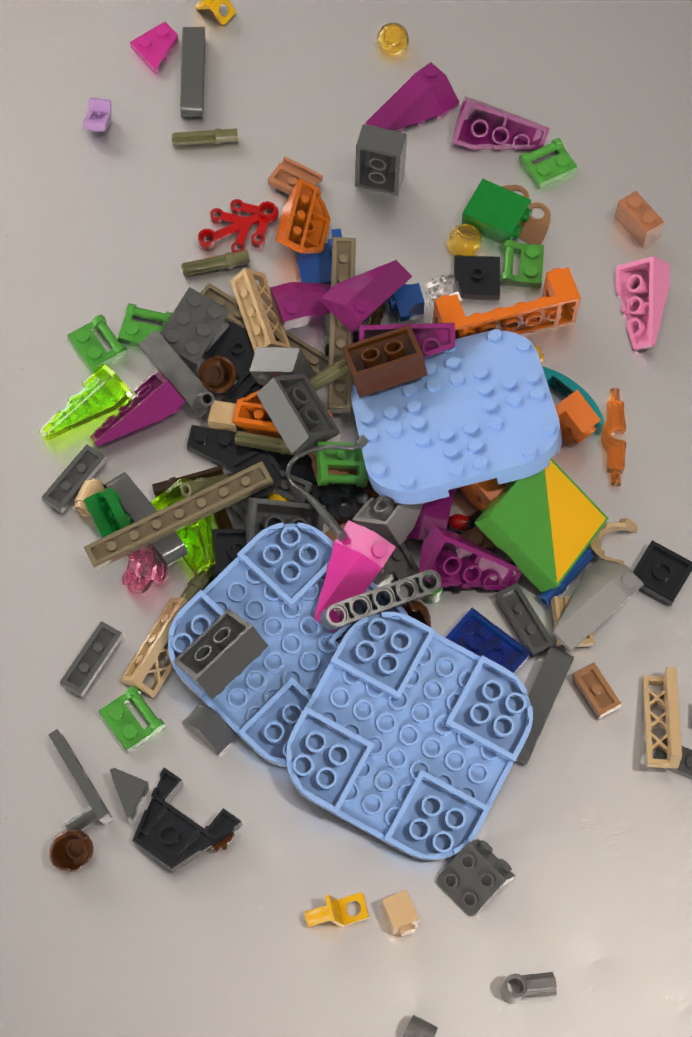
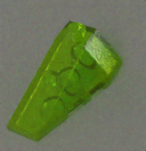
(101, 395)
(196, 537)

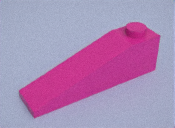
(352, 567)

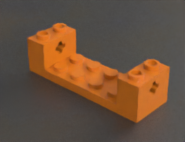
(554, 309)
(576, 424)

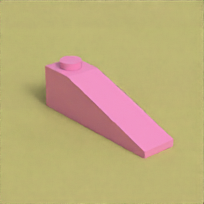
(643, 294)

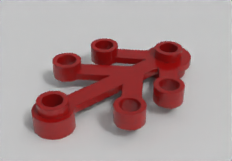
(240, 224)

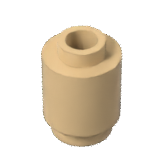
(88, 488)

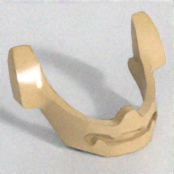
(624, 525)

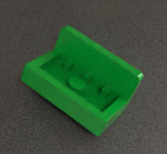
(106, 511)

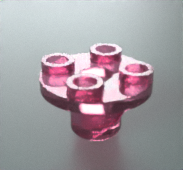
(144, 570)

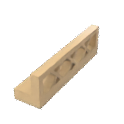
(256, 312)
(150, 649)
(672, 719)

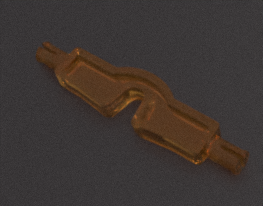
(614, 448)

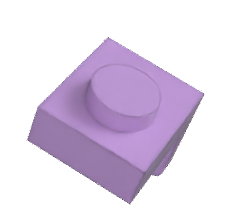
(98, 115)

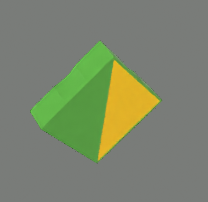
(542, 524)

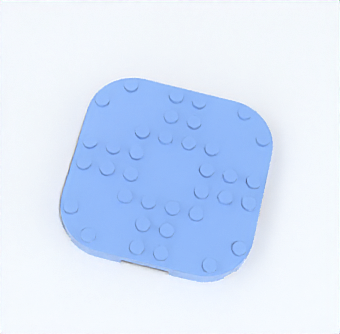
(466, 422)
(277, 591)
(409, 736)

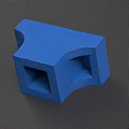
(407, 302)

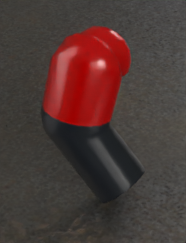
(464, 522)

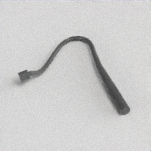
(325, 515)

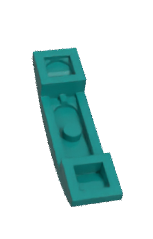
(566, 386)

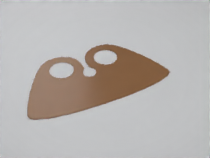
(535, 229)

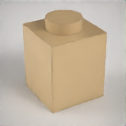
(222, 416)
(400, 913)

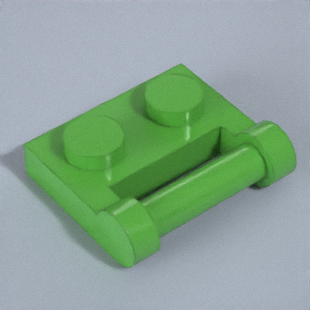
(549, 169)
(530, 264)
(133, 331)
(90, 347)
(340, 460)
(125, 725)

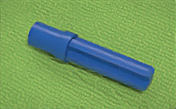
(582, 562)

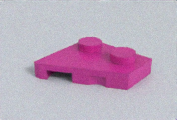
(155, 45)

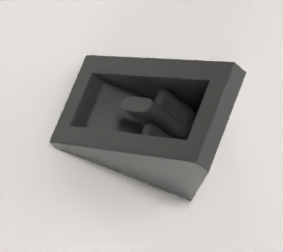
(210, 728)
(131, 792)

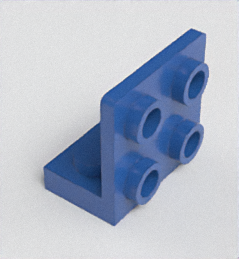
(317, 266)

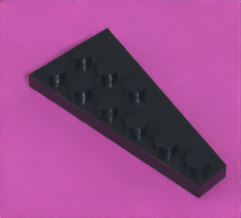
(220, 447)

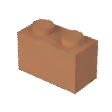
(639, 219)

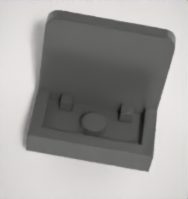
(475, 876)

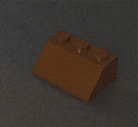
(385, 361)

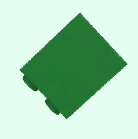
(497, 211)

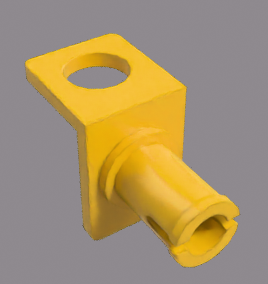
(214, 5)
(337, 911)

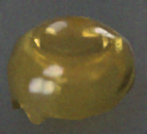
(392, 38)
(464, 240)

